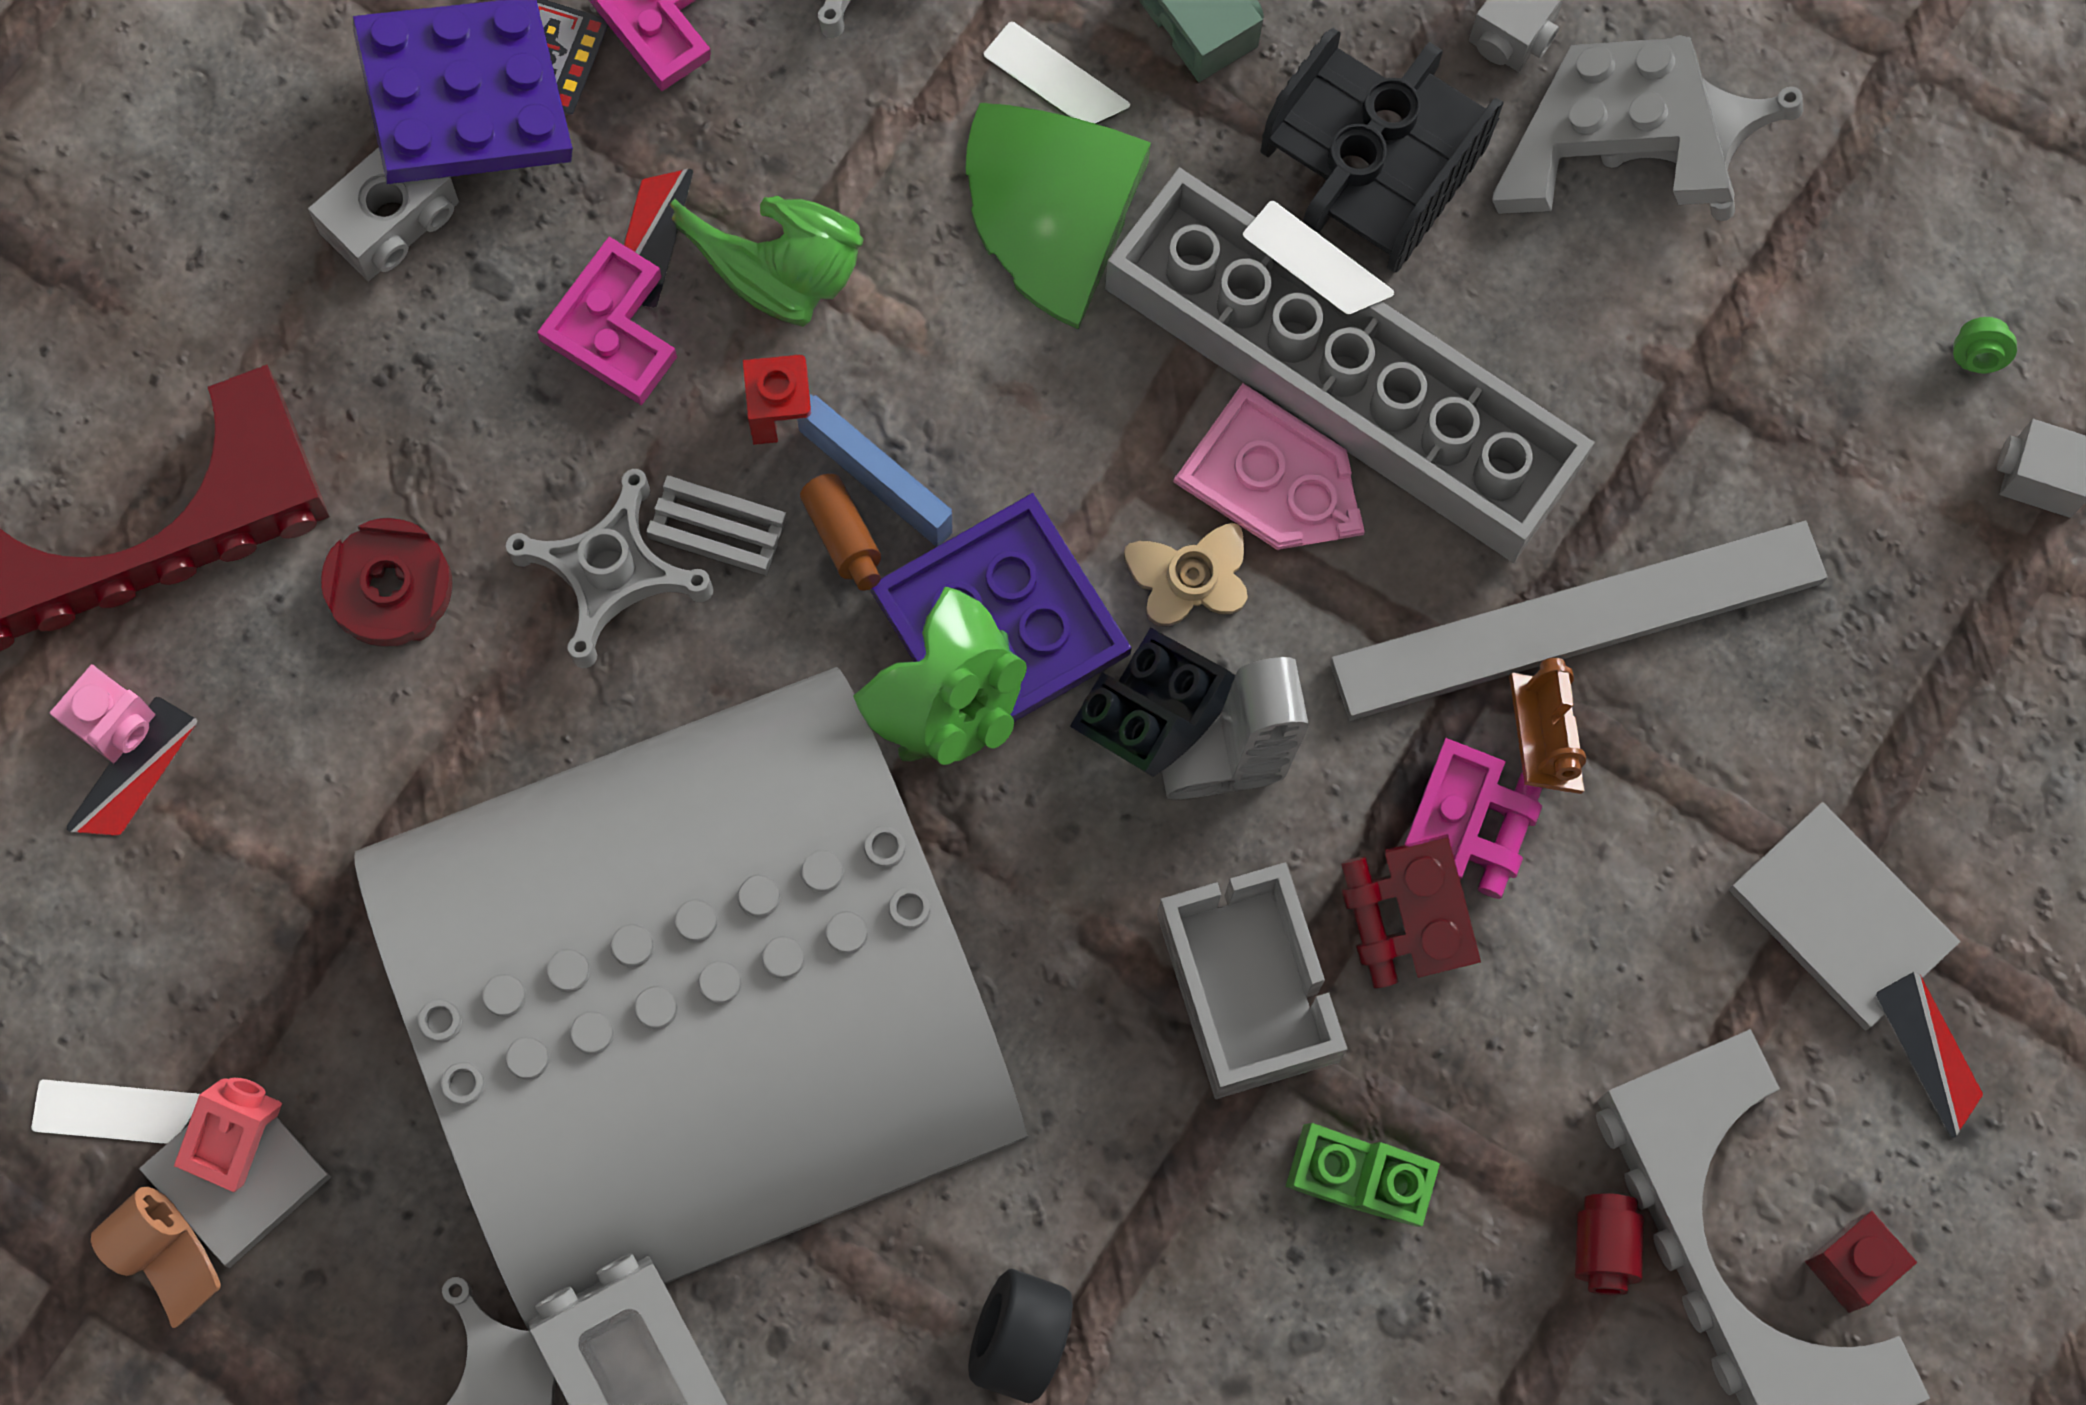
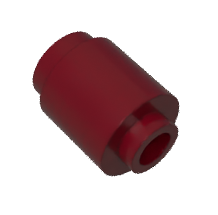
(1609, 1243)

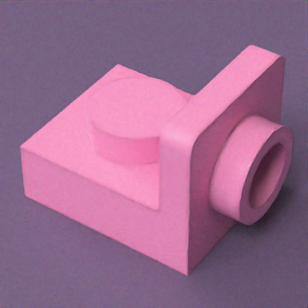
(104, 714)

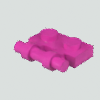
(1456, 805)

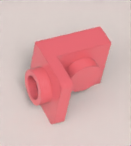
(226, 1131)

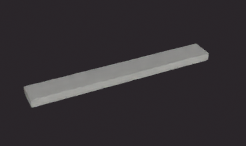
(1577, 620)

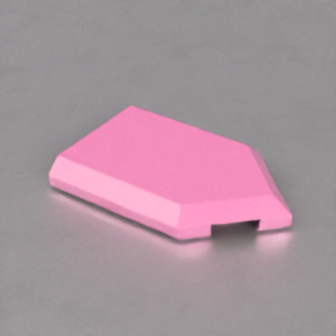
(1273, 475)

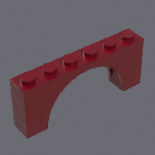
(250, 494)

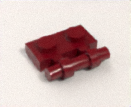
(1430, 905)

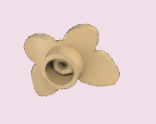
(1190, 575)

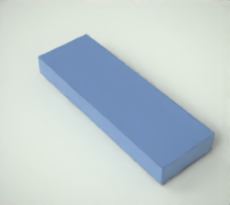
(877, 472)

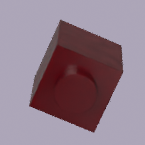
(1861, 1262)

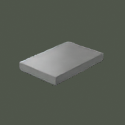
(1842, 913)

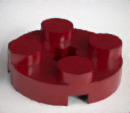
(365, 555)

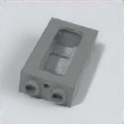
(622, 1342)

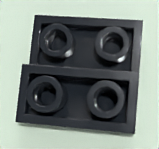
(1157, 704)

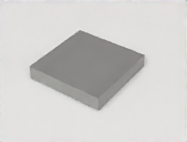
(234, 1222)

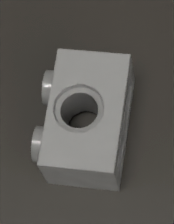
(374, 242)

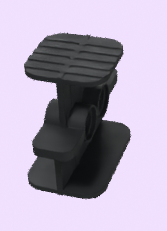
(1412, 162)

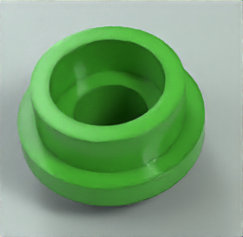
(1984, 345)

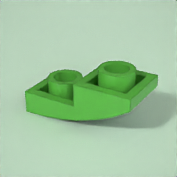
(1362, 1175)

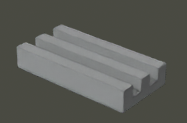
(724, 503)

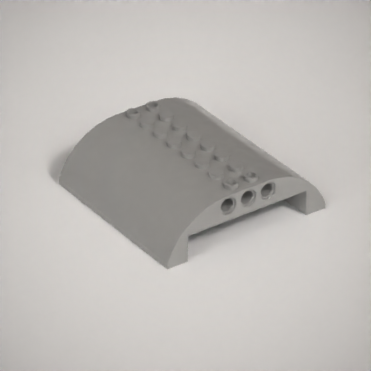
(688, 995)

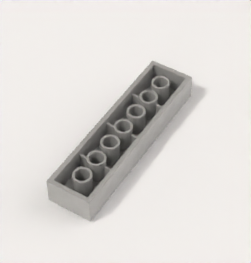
(1357, 378)

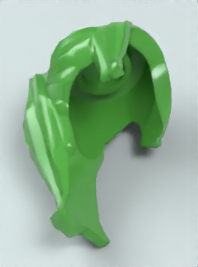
(782, 274)

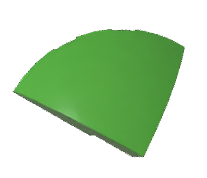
(1051, 200)

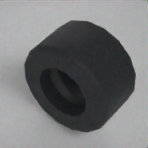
(1020, 1336)

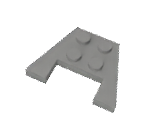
(1620, 102)

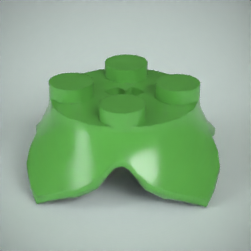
(954, 695)

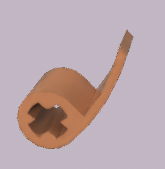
(156, 1238)

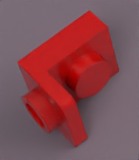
(775, 392)

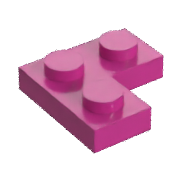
(656, 36)
(596, 326)

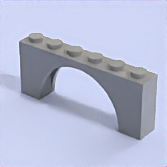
(1668, 1135)

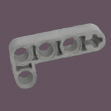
(1252, 737)

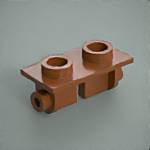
(1547, 728)

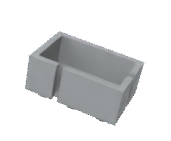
(1249, 981)

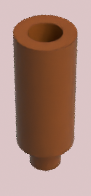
(842, 530)

